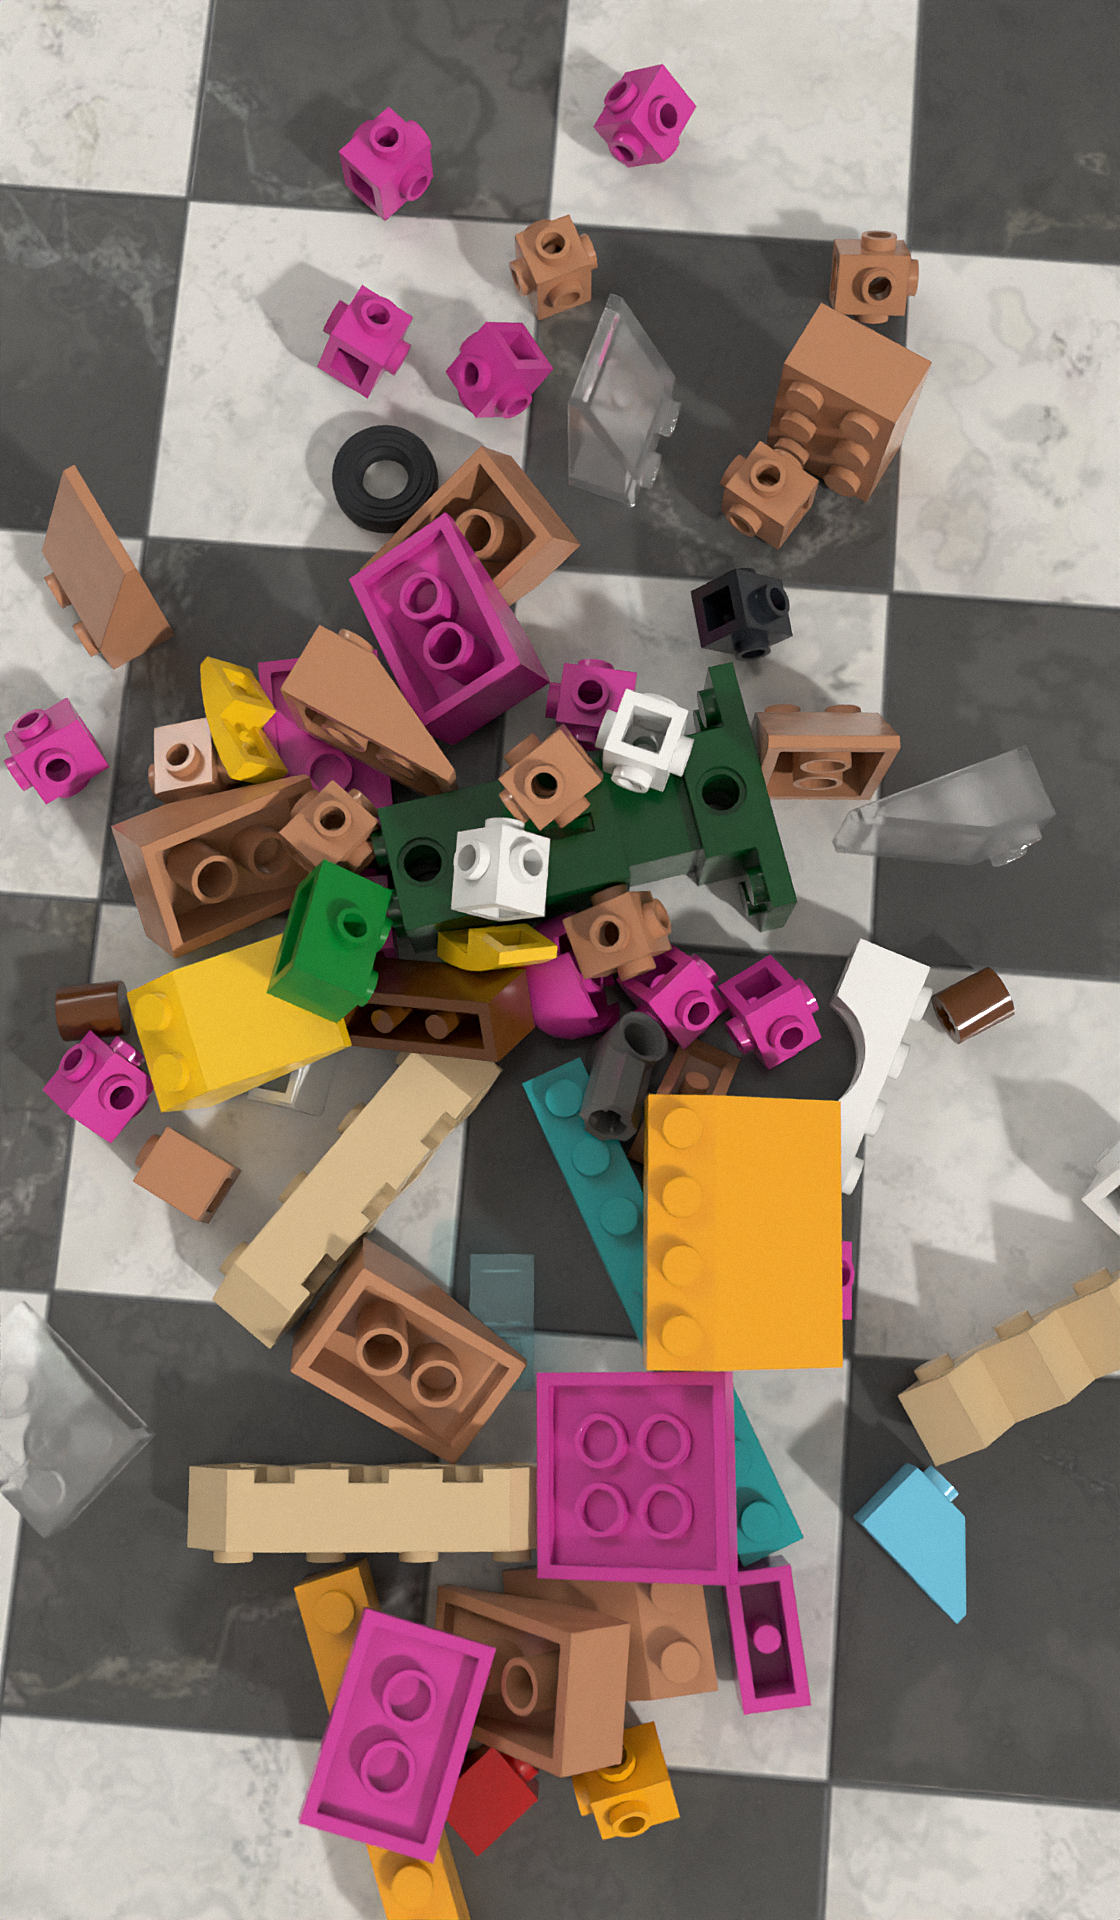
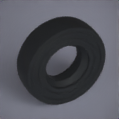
(371, 446)

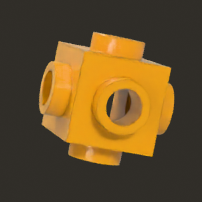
(629, 1794)

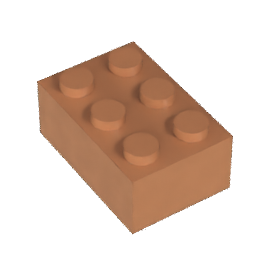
(845, 402)

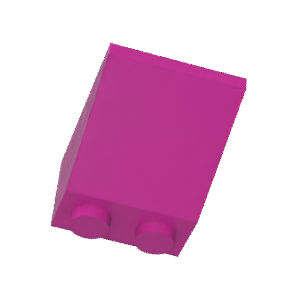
(447, 632)

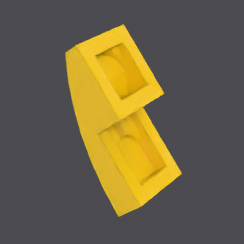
(235, 715)
(495, 947)

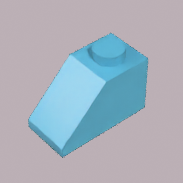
(922, 1534)

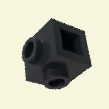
(742, 614)

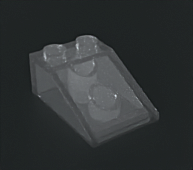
(619, 409)
(956, 818)
(58, 1425)

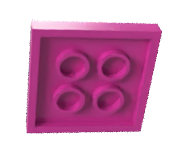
(636, 1477)

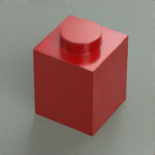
(490, 1796)

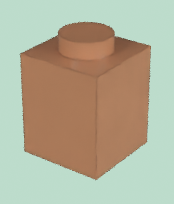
(185, 1174)

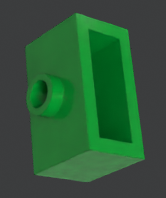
(331, 942)

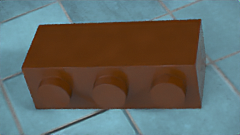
(443, 1010)

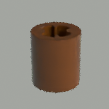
(973, 1005)
(92, 1007)

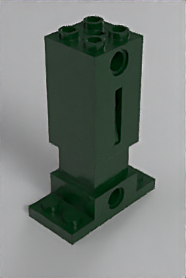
(616, 839)

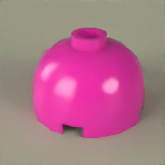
(559, 995)

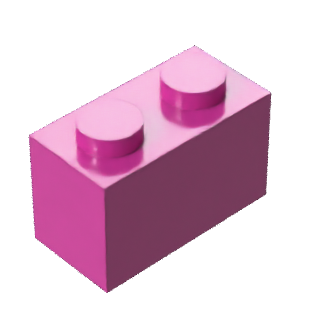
(766, 1637)

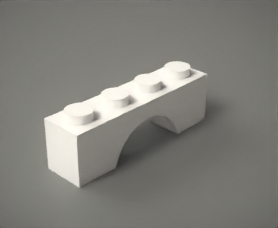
(876, 1001)

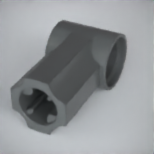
(620, 1076)

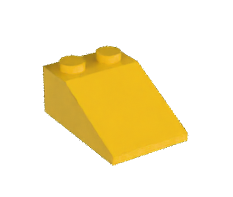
(219, 1033)

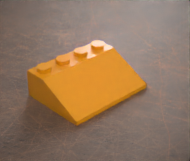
(742, 1233)

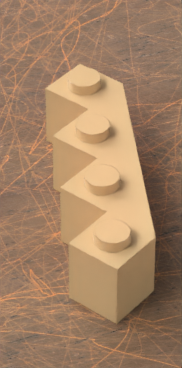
(349, 1189)
(1019, 1372)
(363, 1509)

